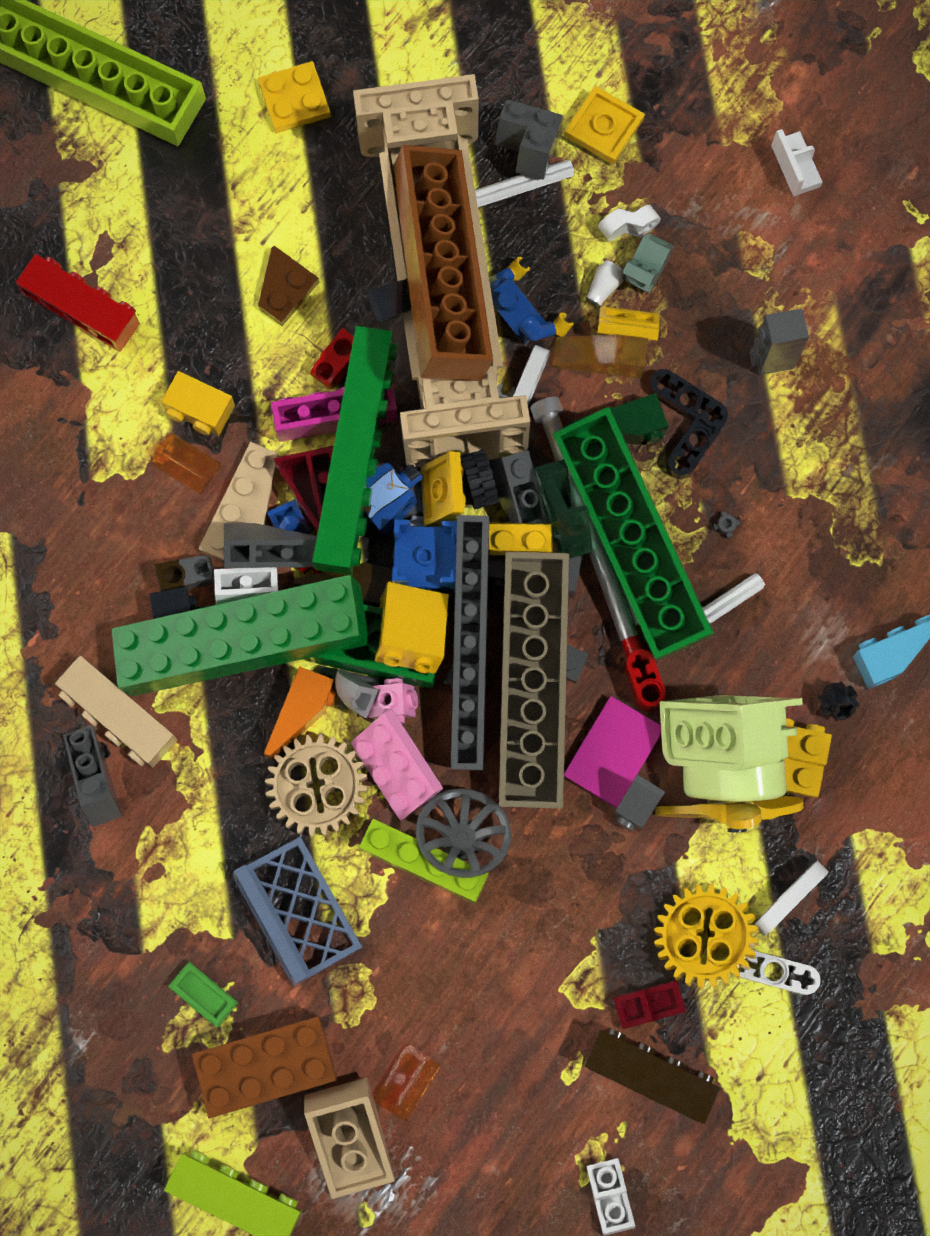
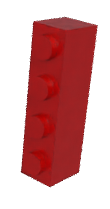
(78, 302)

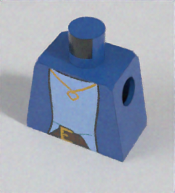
(391, 496)

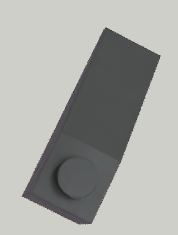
(266, 546)

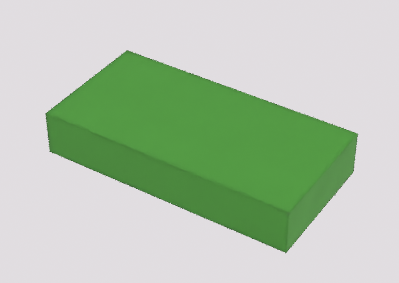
(203, 994)

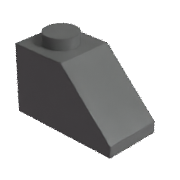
(638, 804)

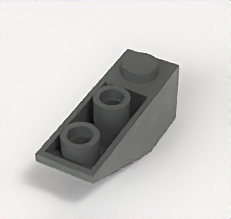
(518, 488)
(92, 776)

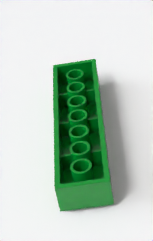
(633, 534)
(240, 636)

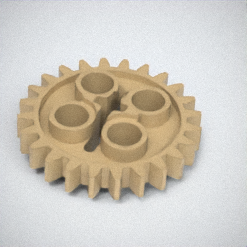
(288, 791)

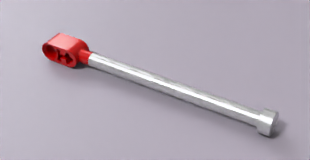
(548, 412)

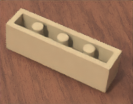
(116, 712)

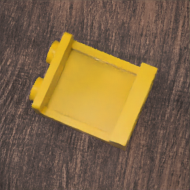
(412, 628)

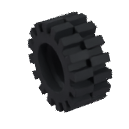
(479, 479)

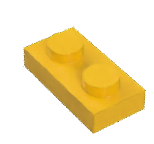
(520, 538)

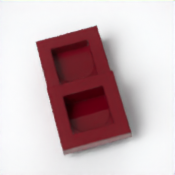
(650, 1004)

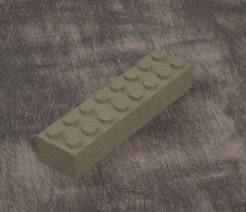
(534, 680)

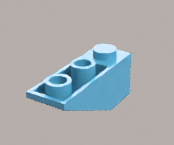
(890, 657)

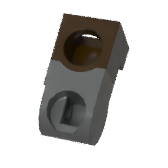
(186, 572)

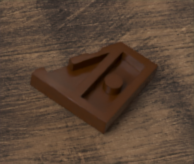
(284, 286)

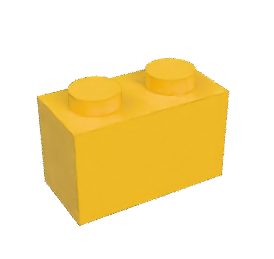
(197, 404)

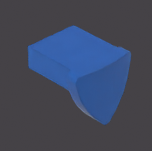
(290, 518)

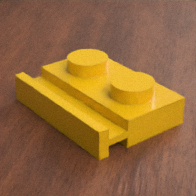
(628, 323)

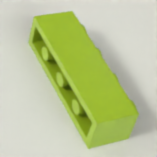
(404, 854)
(231, 1198)

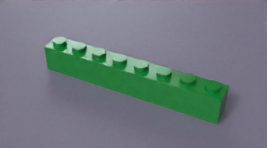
(354, 451)

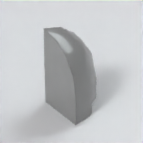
(355, 692)

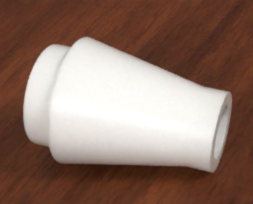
(605, 281)

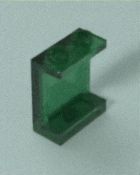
(570, 525)

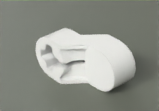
(627, 222)

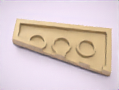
(245, 498)

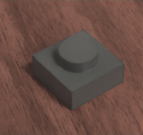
(575, 663)

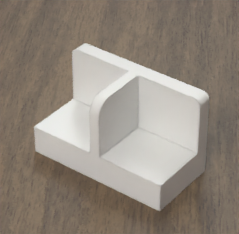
(796, 162)

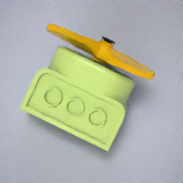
(730, 754)

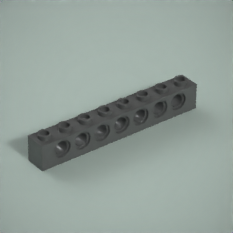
(470, 642)

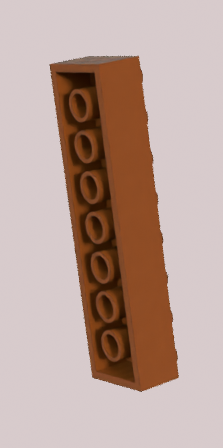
(442, 264)

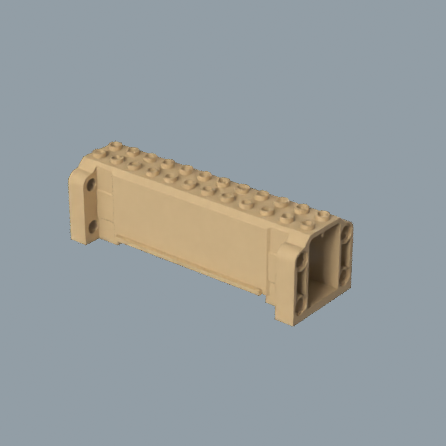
(453, 413)

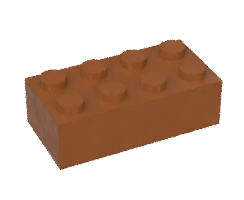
(264, 1067)

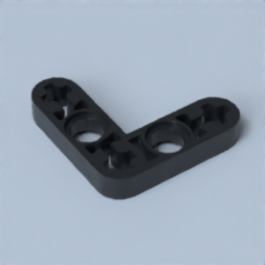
(700, 424)

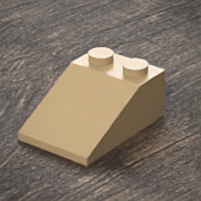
(348, 1138)

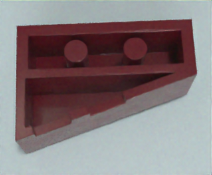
(307, 480)

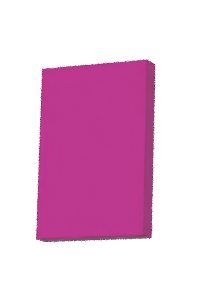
(613, 752)

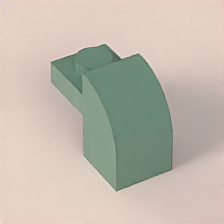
(648, 262)

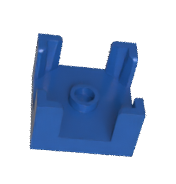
(425, 556)

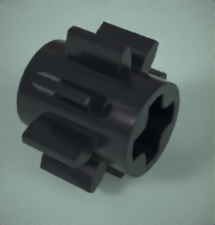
(838, 701)

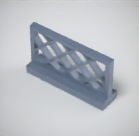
(271, 923)

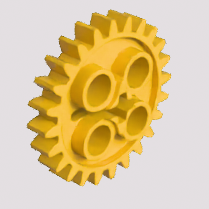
(678, 934)

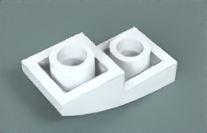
(610, 1197)

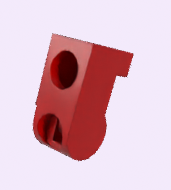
(334, 360)

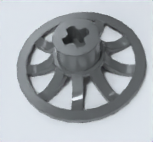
(461, 836)

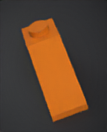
(303, 706)

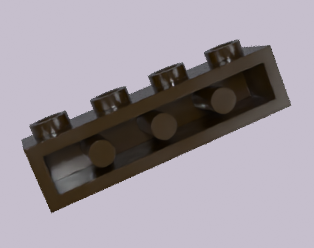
(651, 1076)

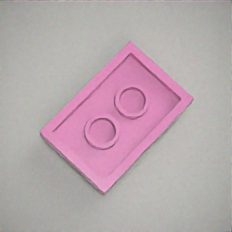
(396, 765)

